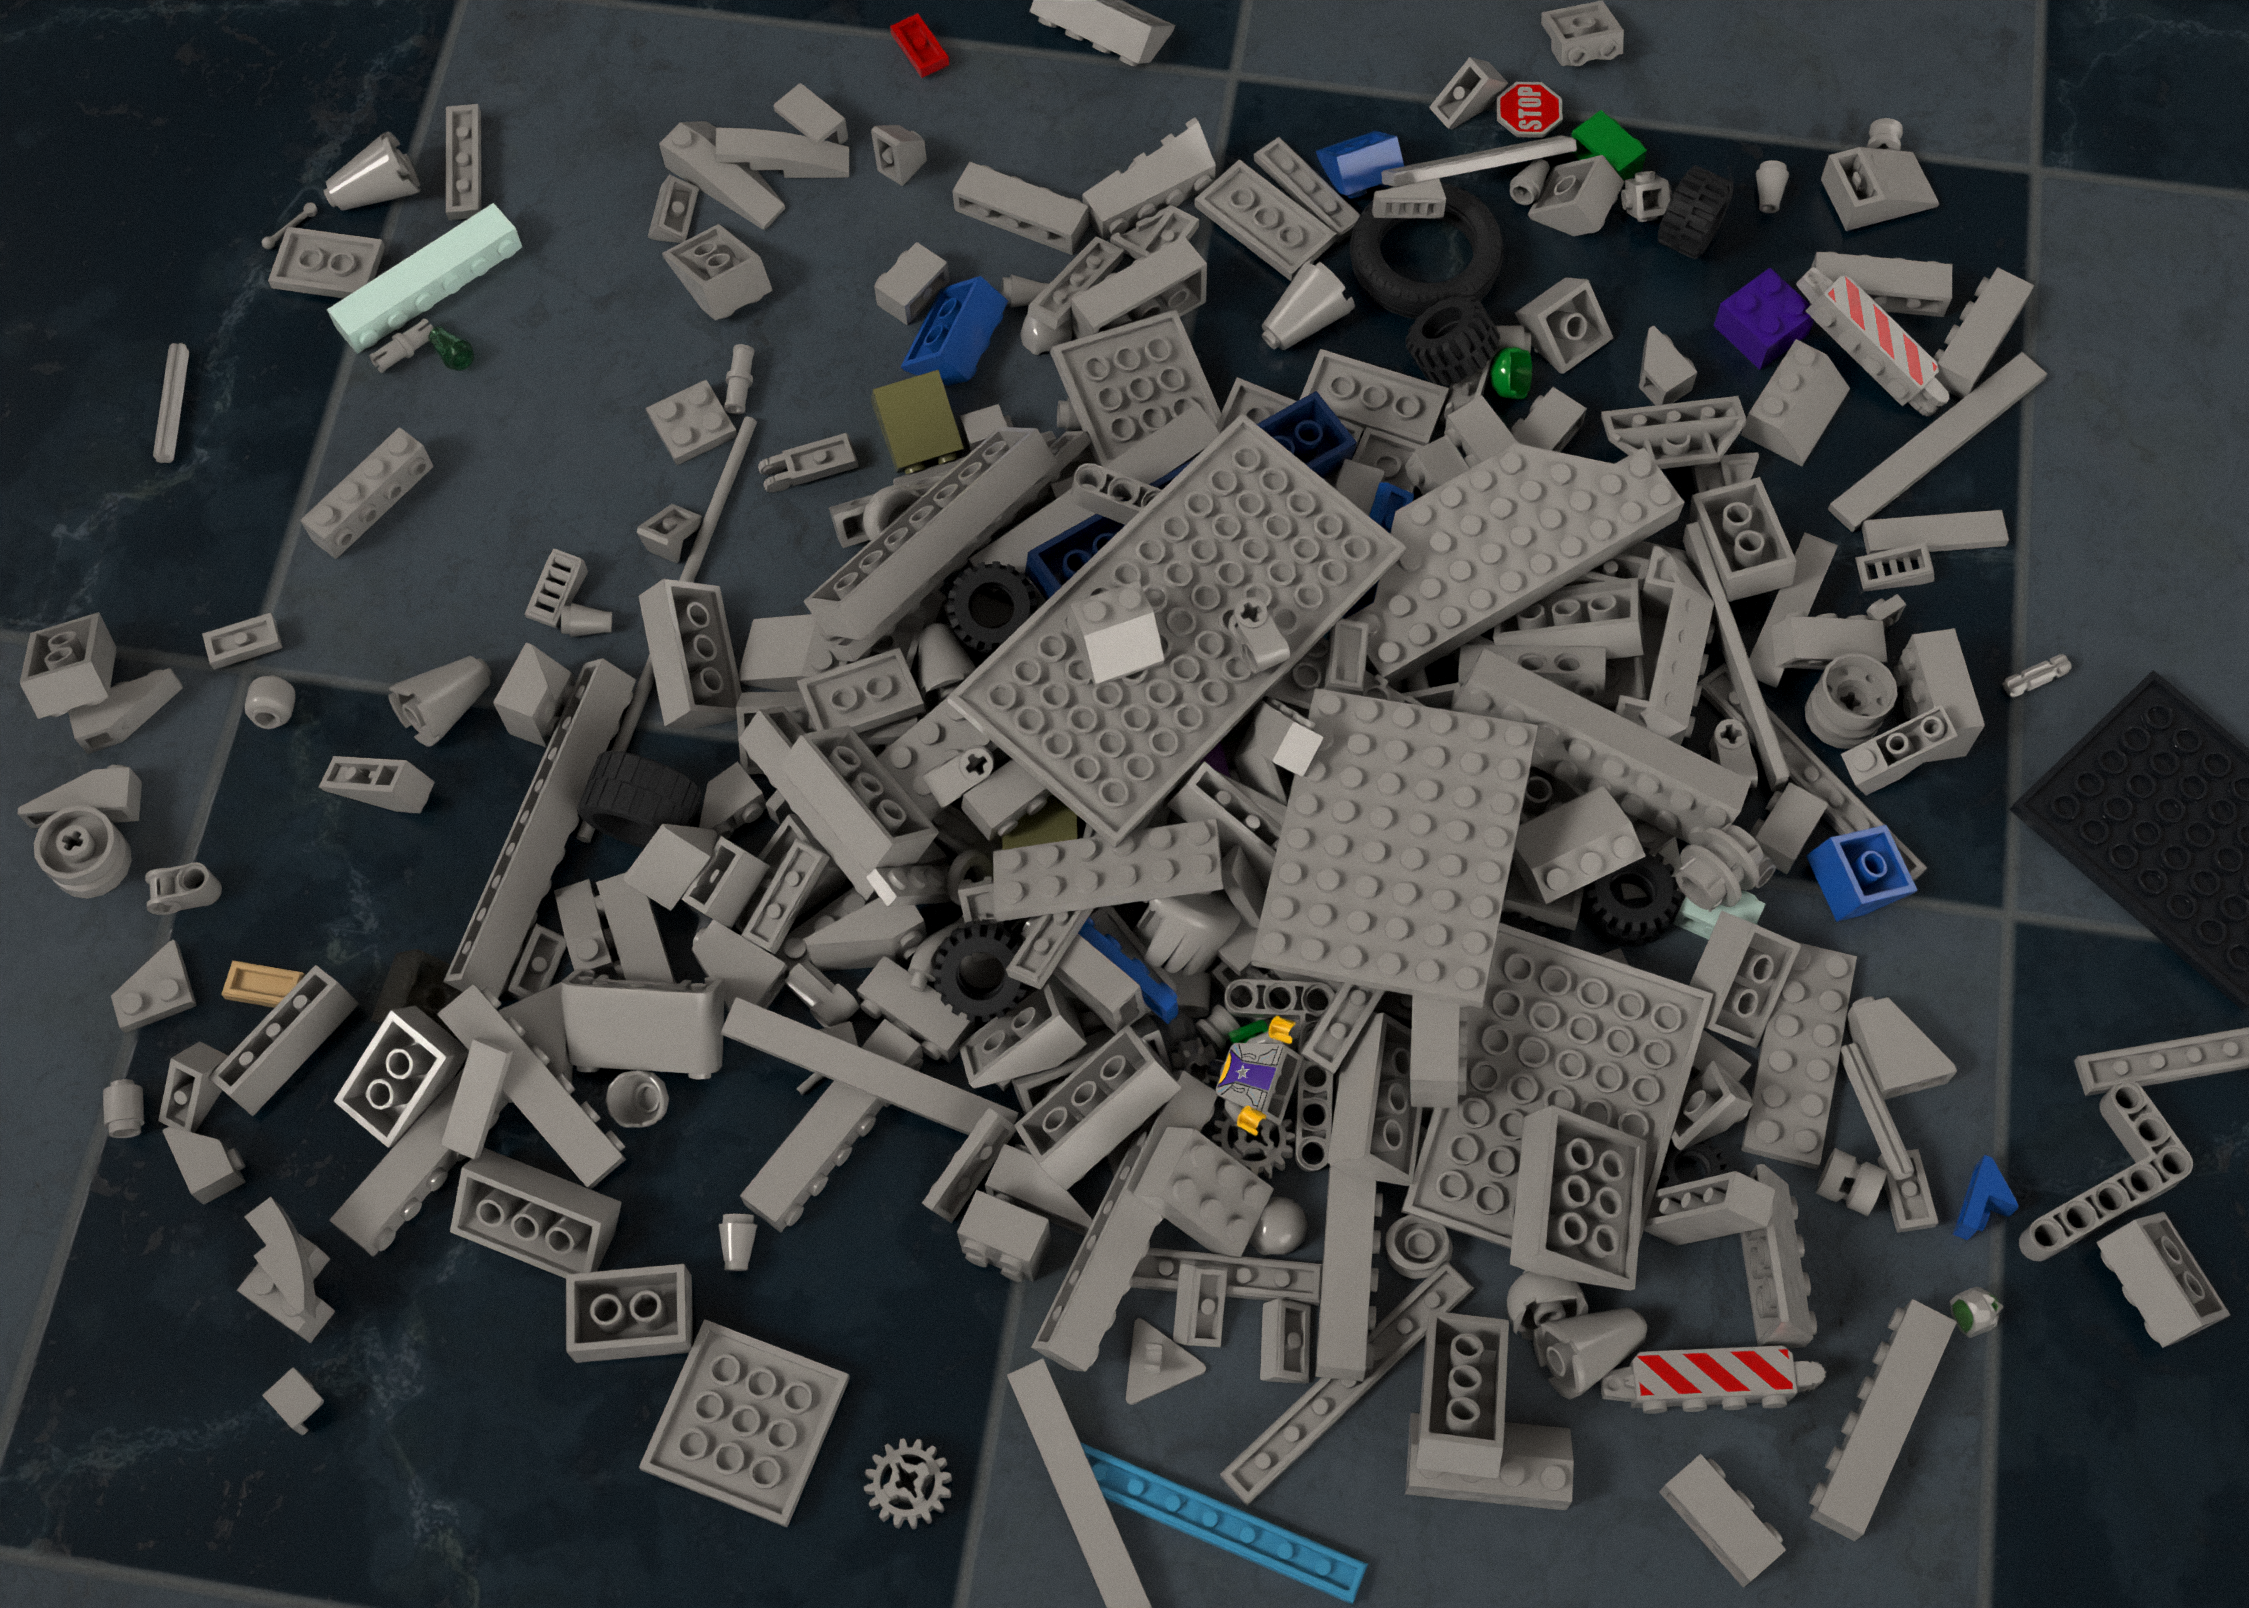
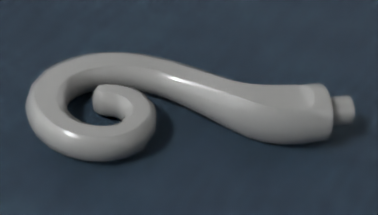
(925, 955)

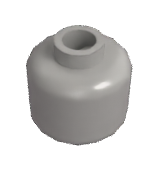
(270, 701)

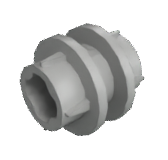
(1719, 867)

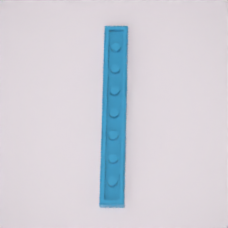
(1226, 1527)

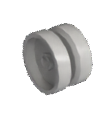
(82, 851)

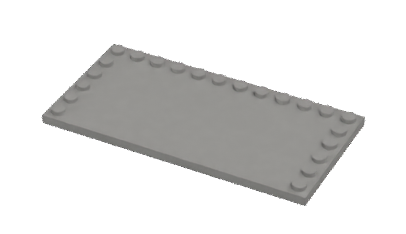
(1221, 531)

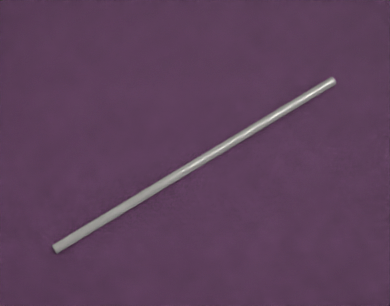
(688, 575)

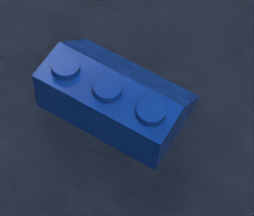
(956, 331)

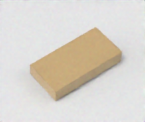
(259, 983)

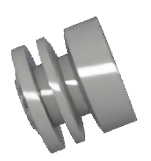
(1850, 700)

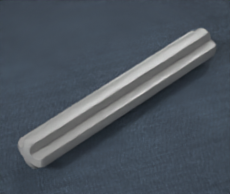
(171, 403)
(1876, 1112)

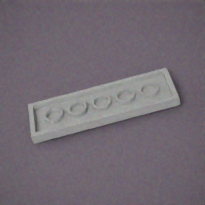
(1096, 874)
(1800, 1059)

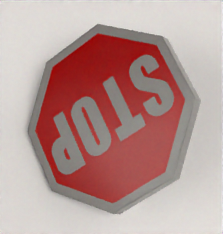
(1529, 109)

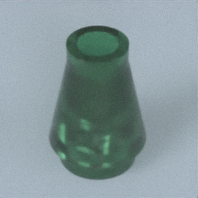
(453, 350)

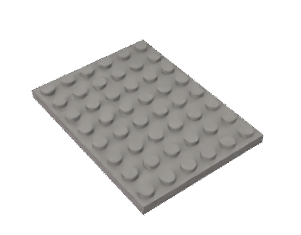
(1397, 848)
(1562, 1035)

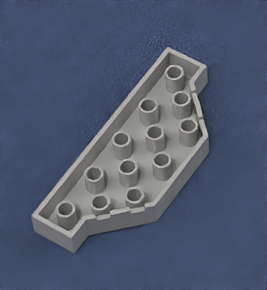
(1503, 543)

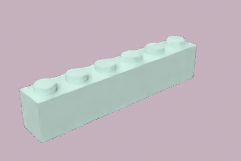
(425, 278)

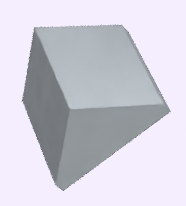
(671, 862)

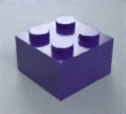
(1764, 318)

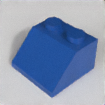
(1359, 162)
(1860, 872)

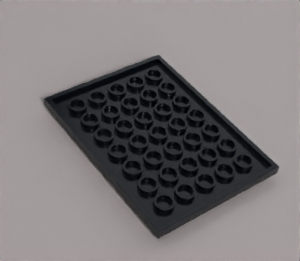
(2159, 824)

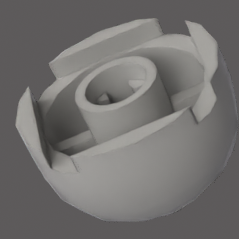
(1541, 1299)

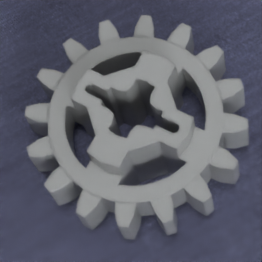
(1263, 1151)
(922, 1476)

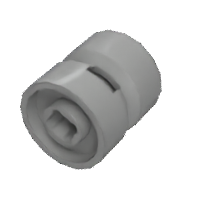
(1864, 1186)

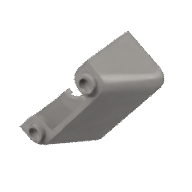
(643, 1024)

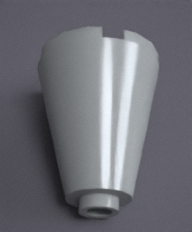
(373, 176)
(1306, 306)
(941, 664)
(439, 697)
(1587, 1347)

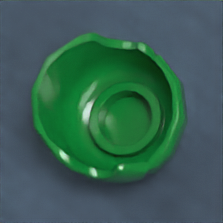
(1511, 373)

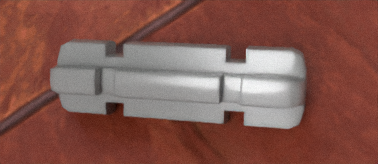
(2037, 675)

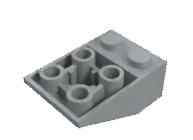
(1876, 186)

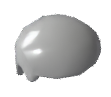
(1041, 337)
(637, 1099)
(1280, 1227)

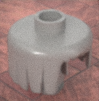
(1187, 930)

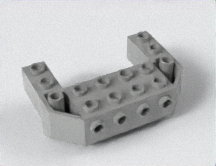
(1675, 635)

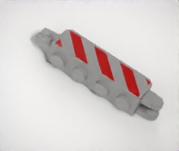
(1874, 340)
(1711, 1378)

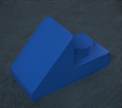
(1984, 1193)

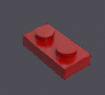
(919, 45)

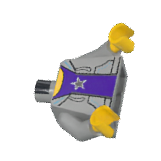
(1258, 1076)

